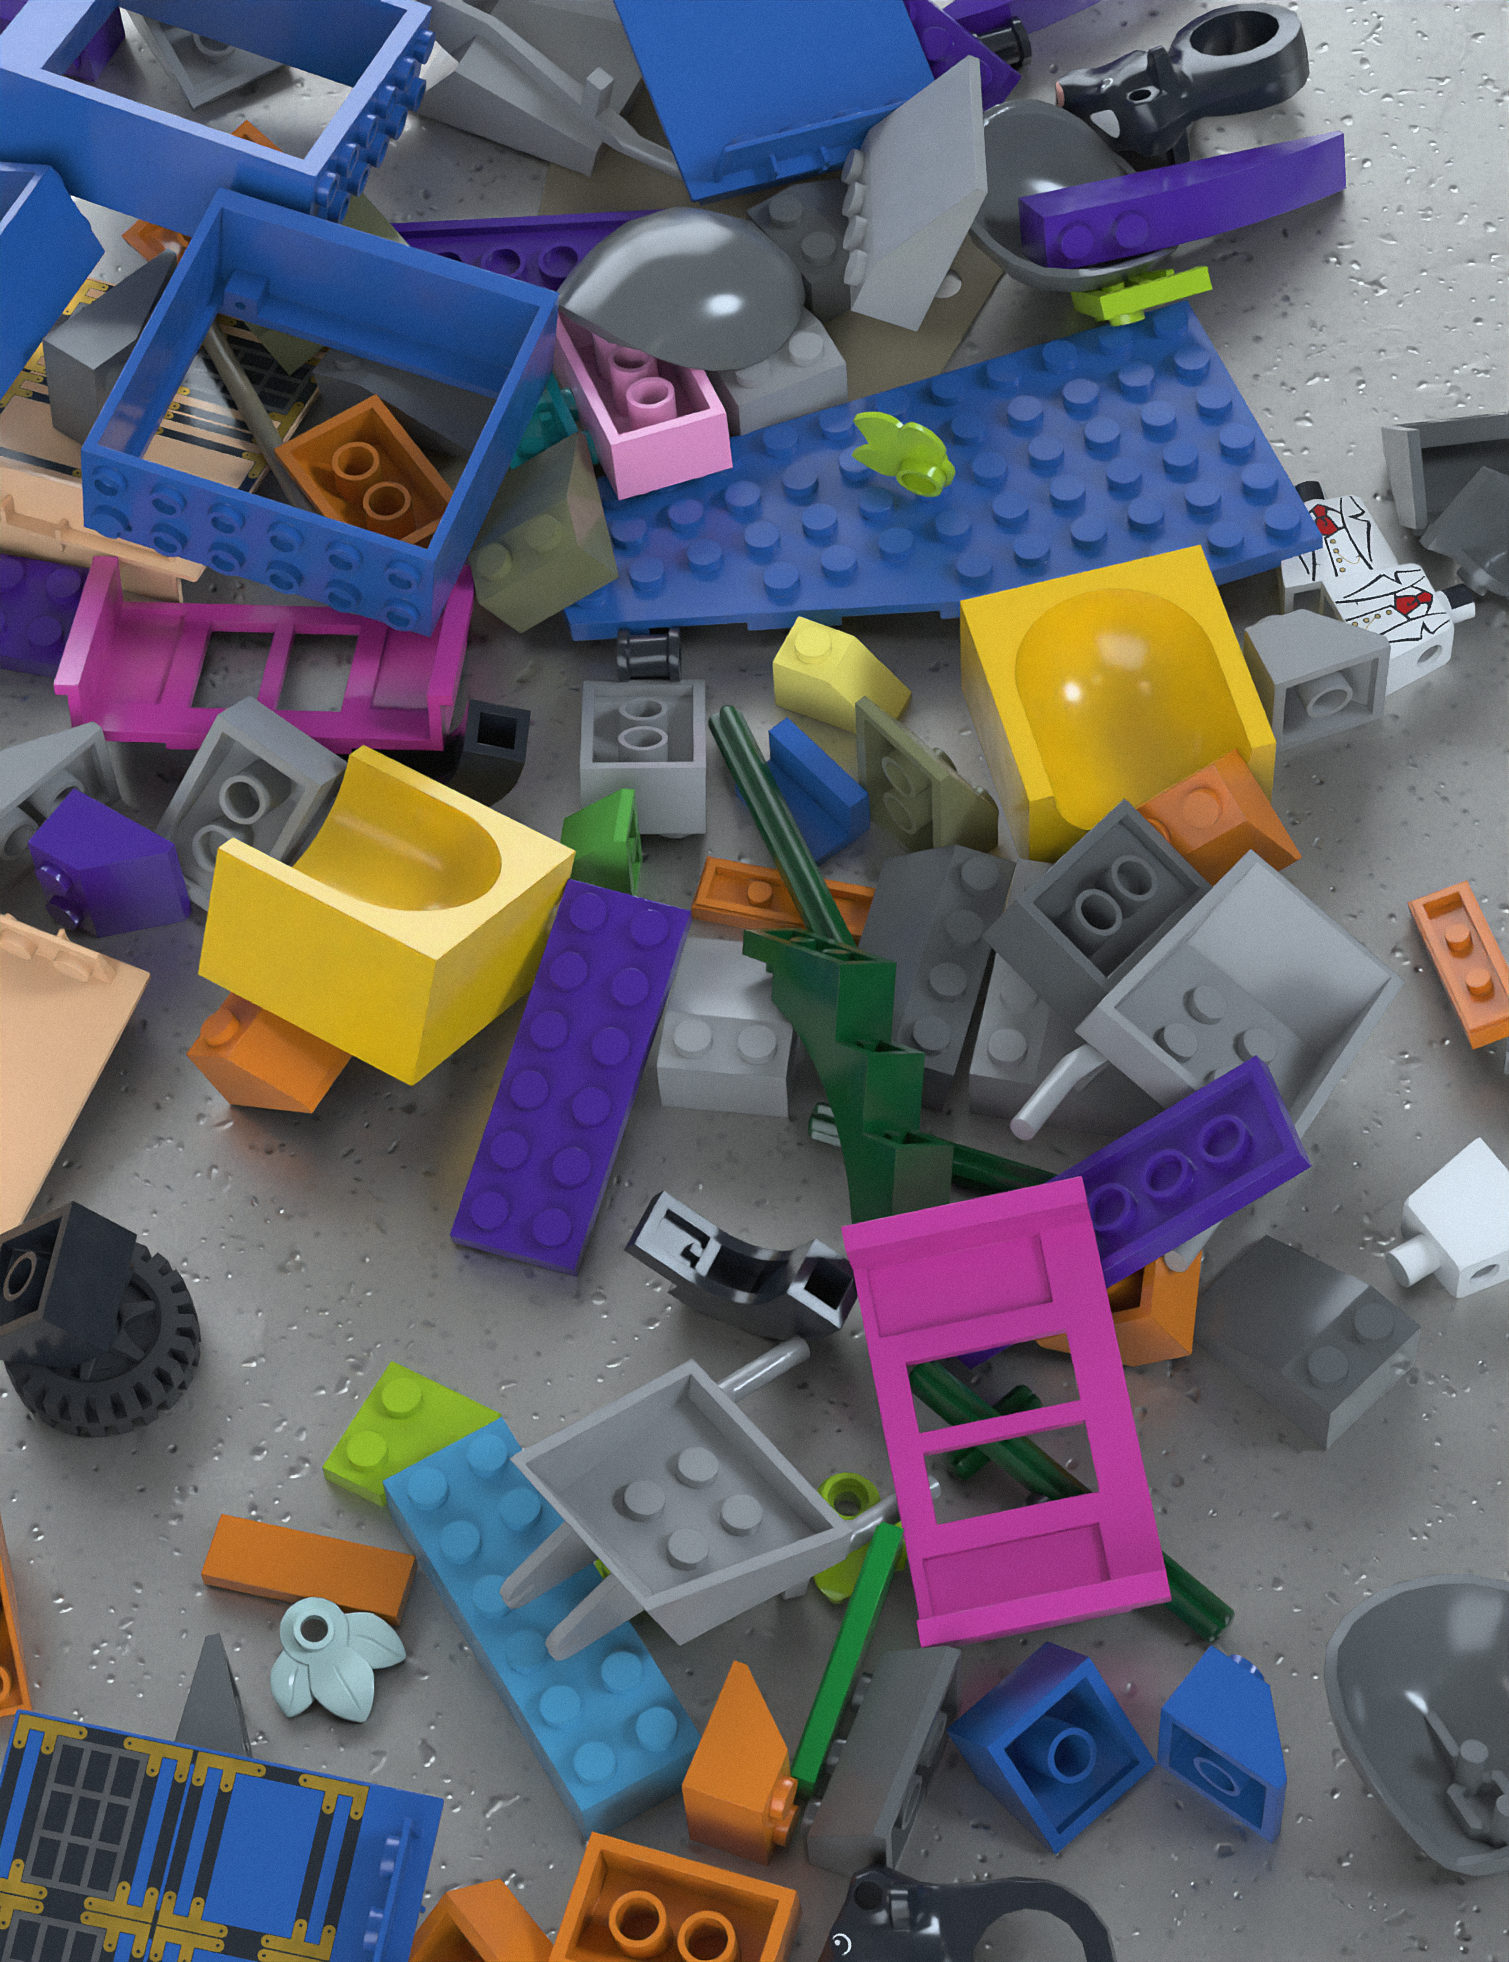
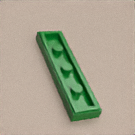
(846, 1659)

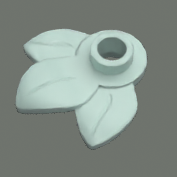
(337, 1667)

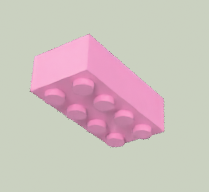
(645, 415)

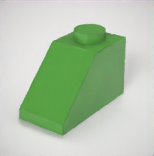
(606, 843)

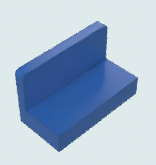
(819, 793)

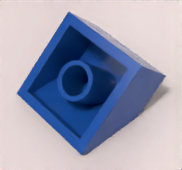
(1225, 1740)
(1052, 1745)

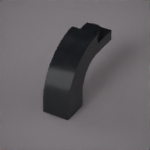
(479, 756)
(743, 1284)

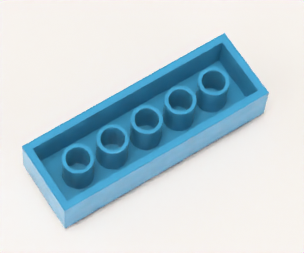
(594, 1721)

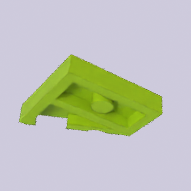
(1126, 300)
(399, 1426)

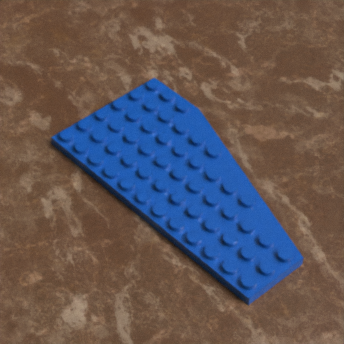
(1061, 468)

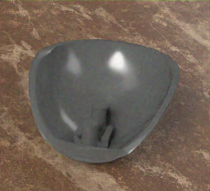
(1035, 151)
(688, 290)
(1425, 1712)

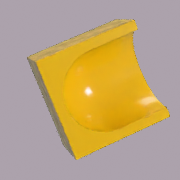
(1106, 693)
(394, 924)

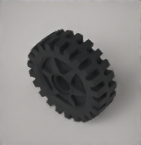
(142, 1367)

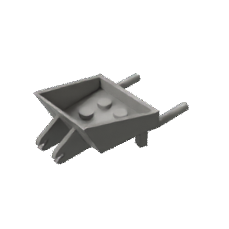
(539, 79)
(1232, 981)
(681, 1508)

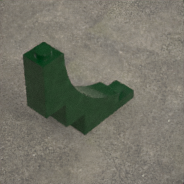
(844, 1015)

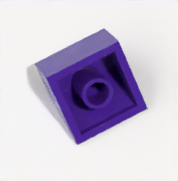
(106, 870)

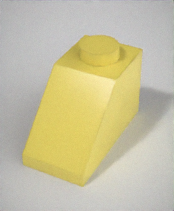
(827, 671)

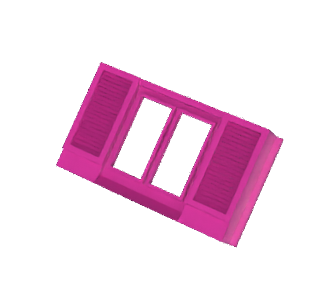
(141, 663)
(981, 1281)

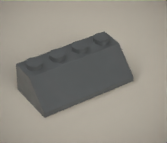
(931, 923)

